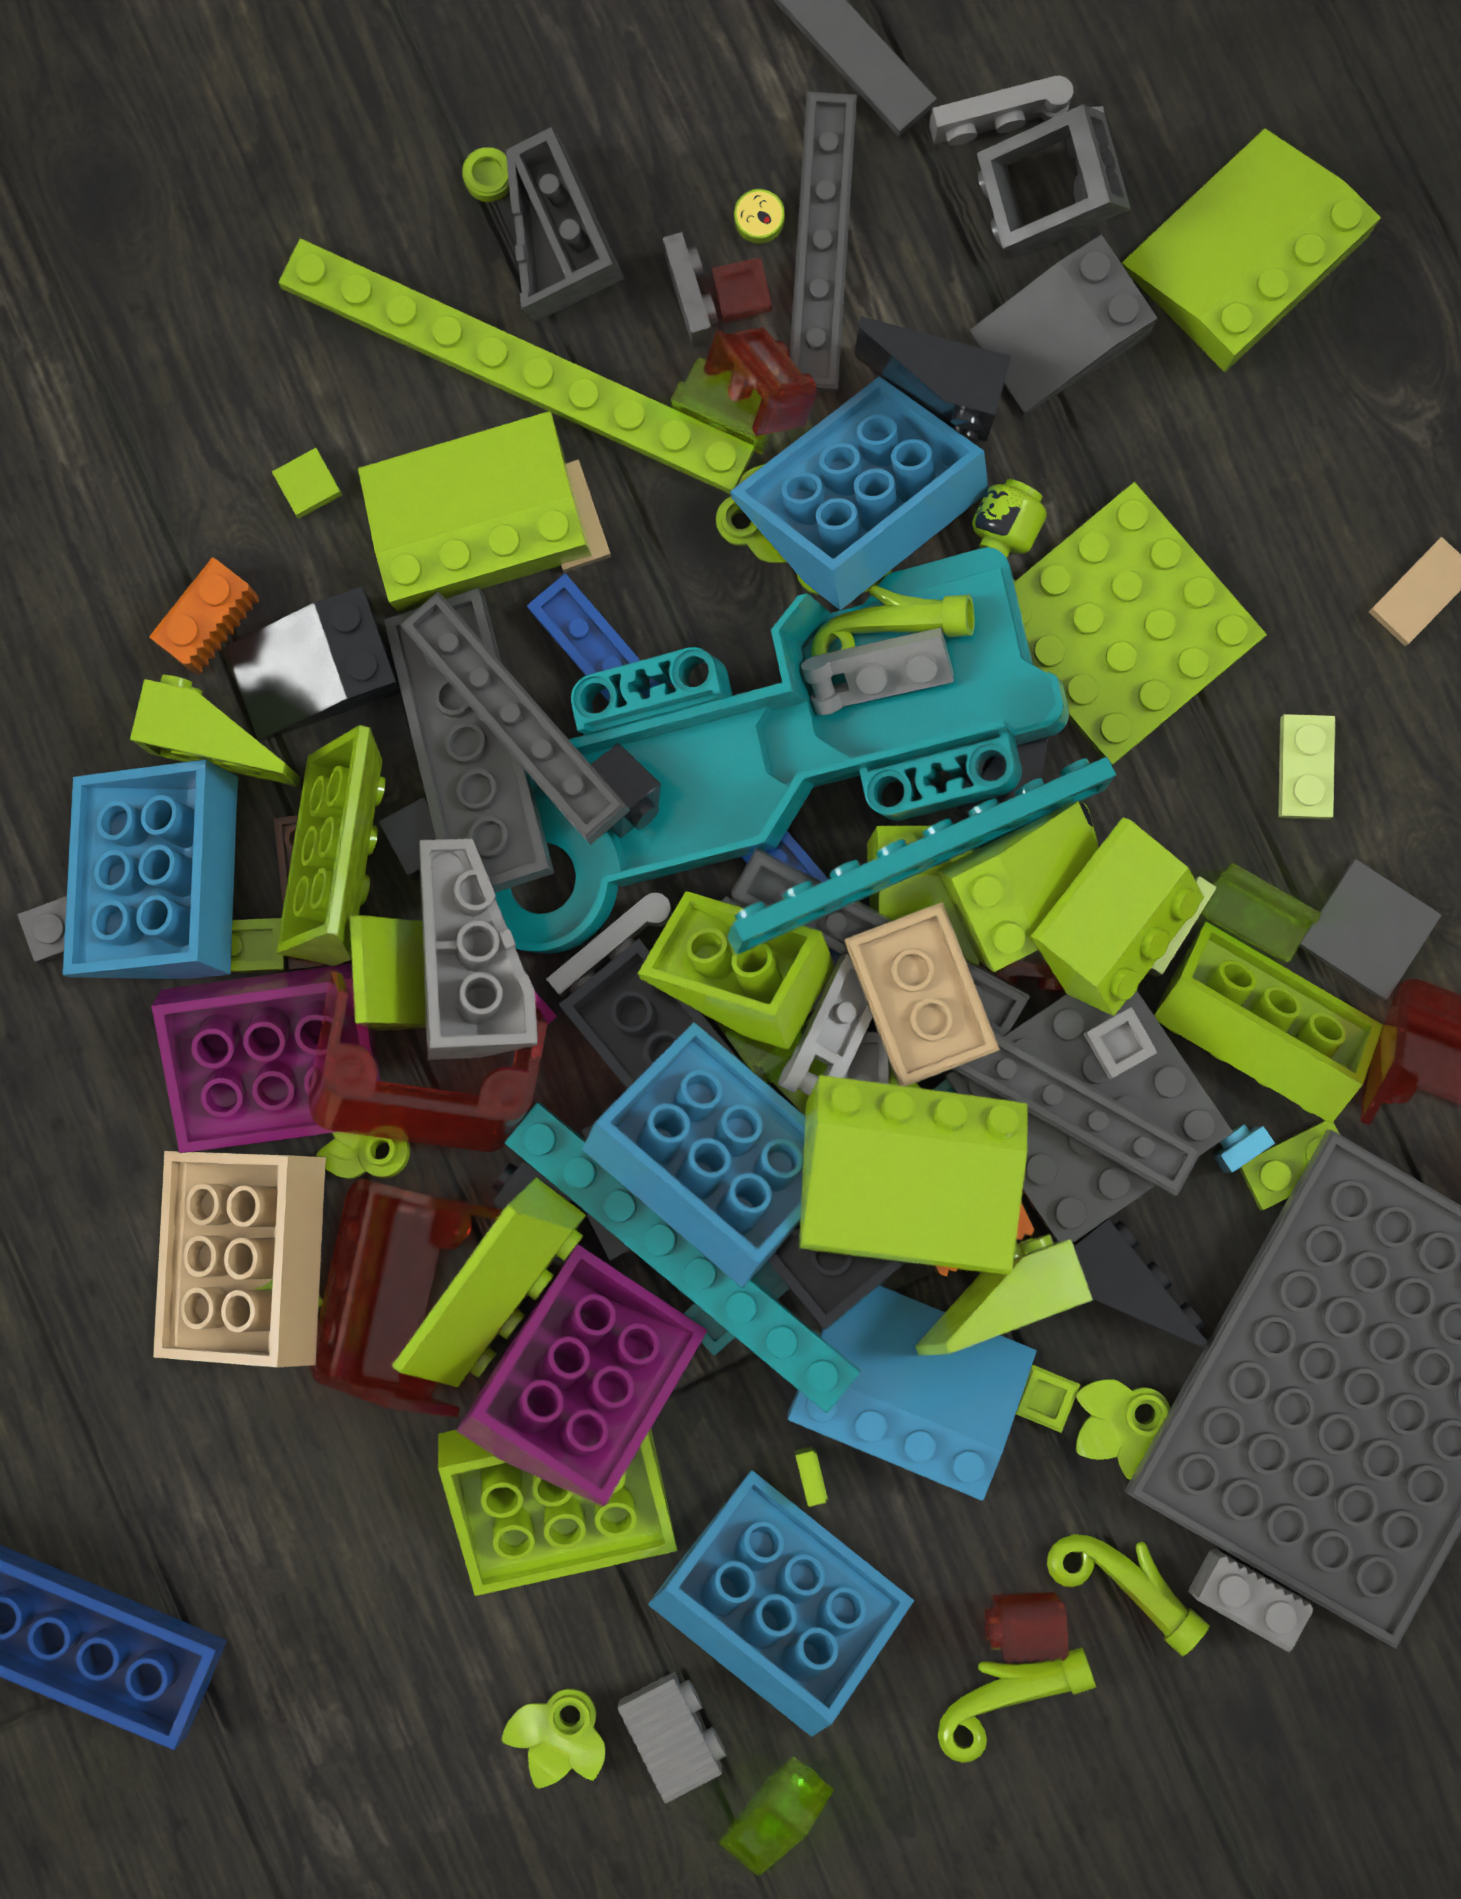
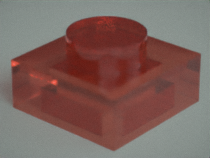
(742, 289)

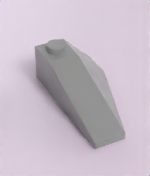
(473, 977)

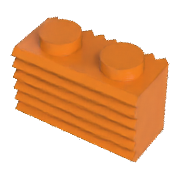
(204, 616)

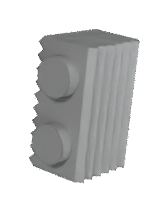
(1251, 1599)
(671, 1736)

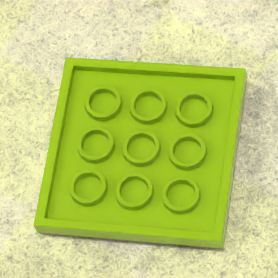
(1130, 622)

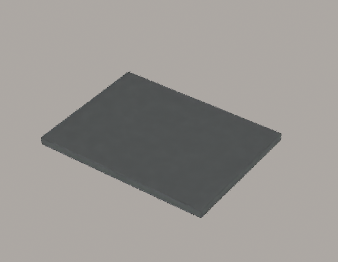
(1331, 1398)

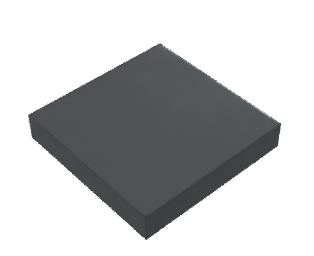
(1370, 930)

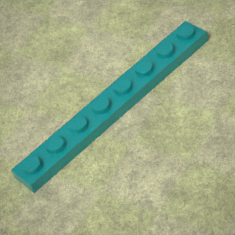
(902, 861)
(745, 1312)

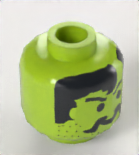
(1009, 517)

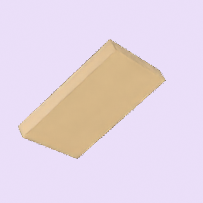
(921, 995)

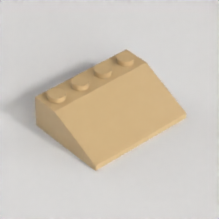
(224, 1233)

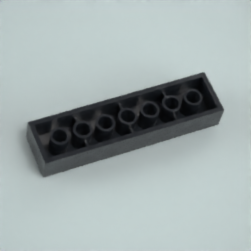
(630, 1029)

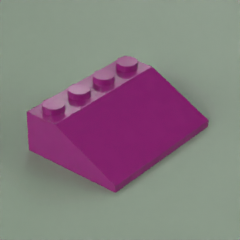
(246, 1054)
(583, 1378)

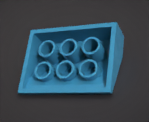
(863, 490)
(151, 873)
(708, 1153)
(921, 1412)
(782, 1604)

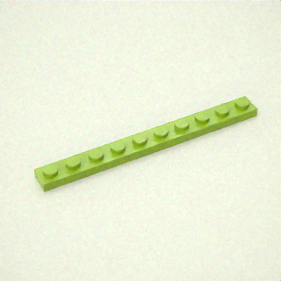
(516, 366)

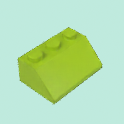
(1117, 918)

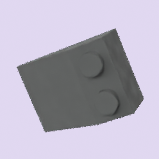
(1066, 324)

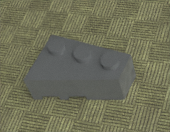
(557, 231)

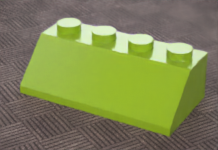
(1269, 1023)
(492, 1287)

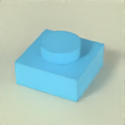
(1242, 1147)

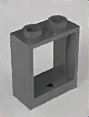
(1099, 171)

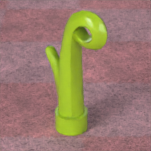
(899, 614)
(1143, 1584)
(1017, 1685)

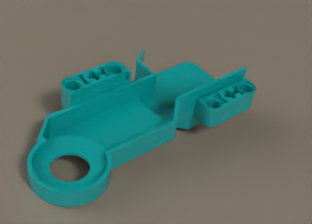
(749, 760)

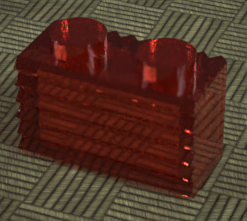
(1027, 1626)

